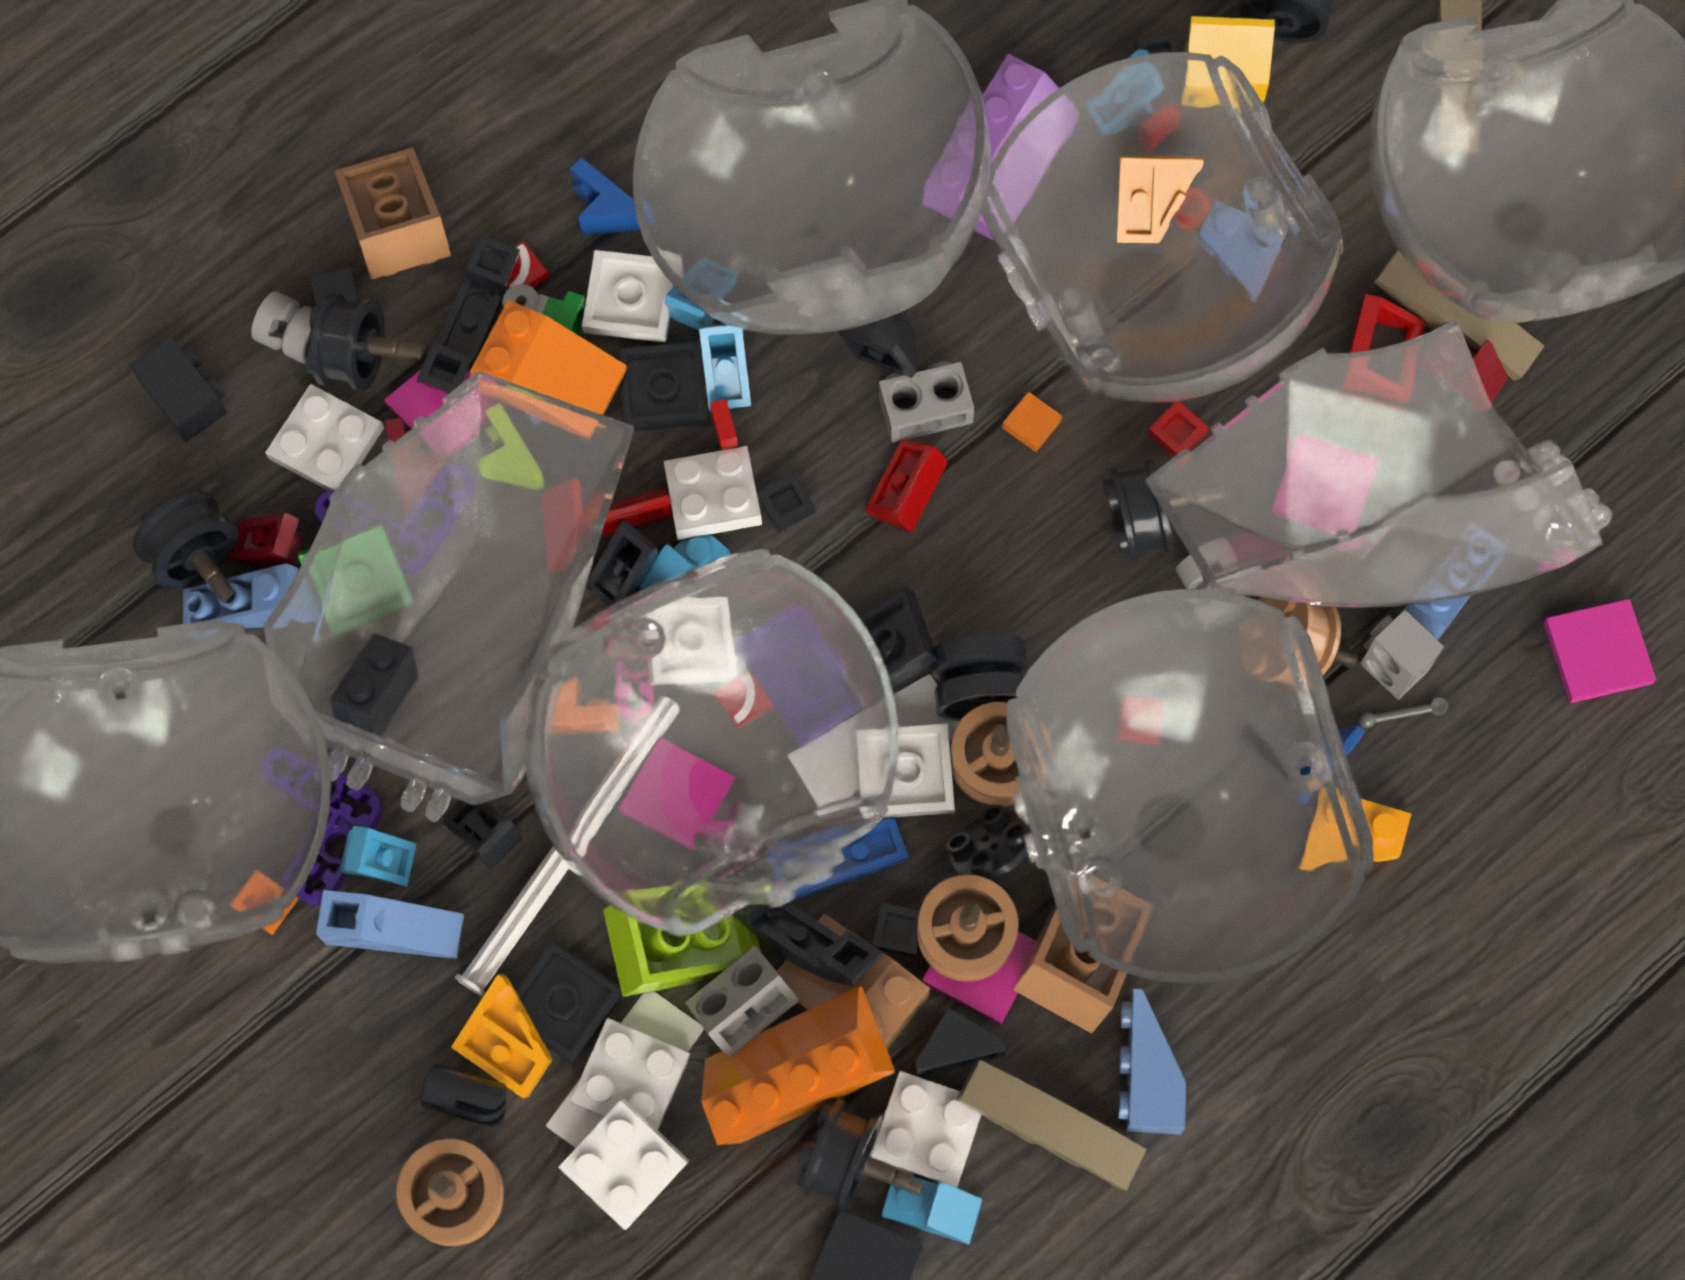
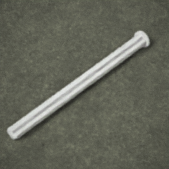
(514, 923)

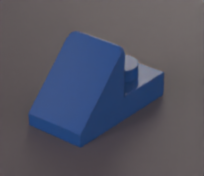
(609, 206)

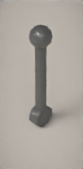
(1437, 707)

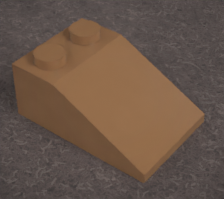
(393, 213)
(1068, 980)
(889, 989)

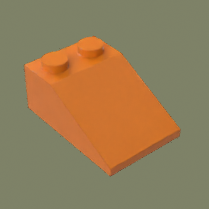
(549, 359)

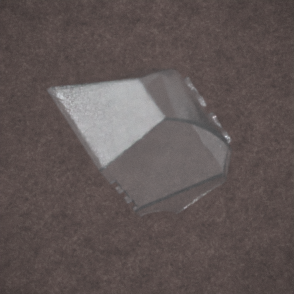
(1376, 486)
(472, 554)

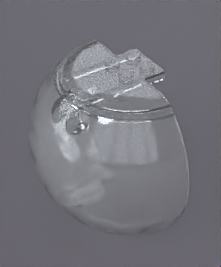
(1536, 159)
(815, 173)
(1239, 256)
(726, 667)
(1183, 752)
(174, 802)

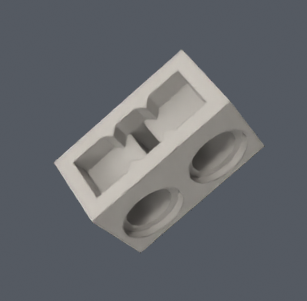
(930, 412)
(1400, 653)
(741, 1001)

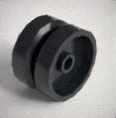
(1294, 19)
(977, 672)

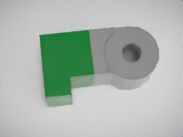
(566, 313)

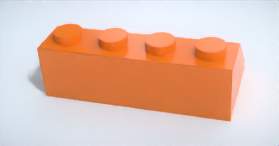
(794, 1068)

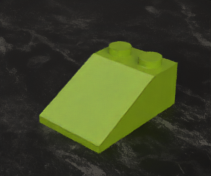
(657, 961)

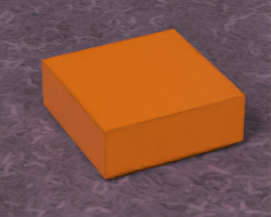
(1032, 421)

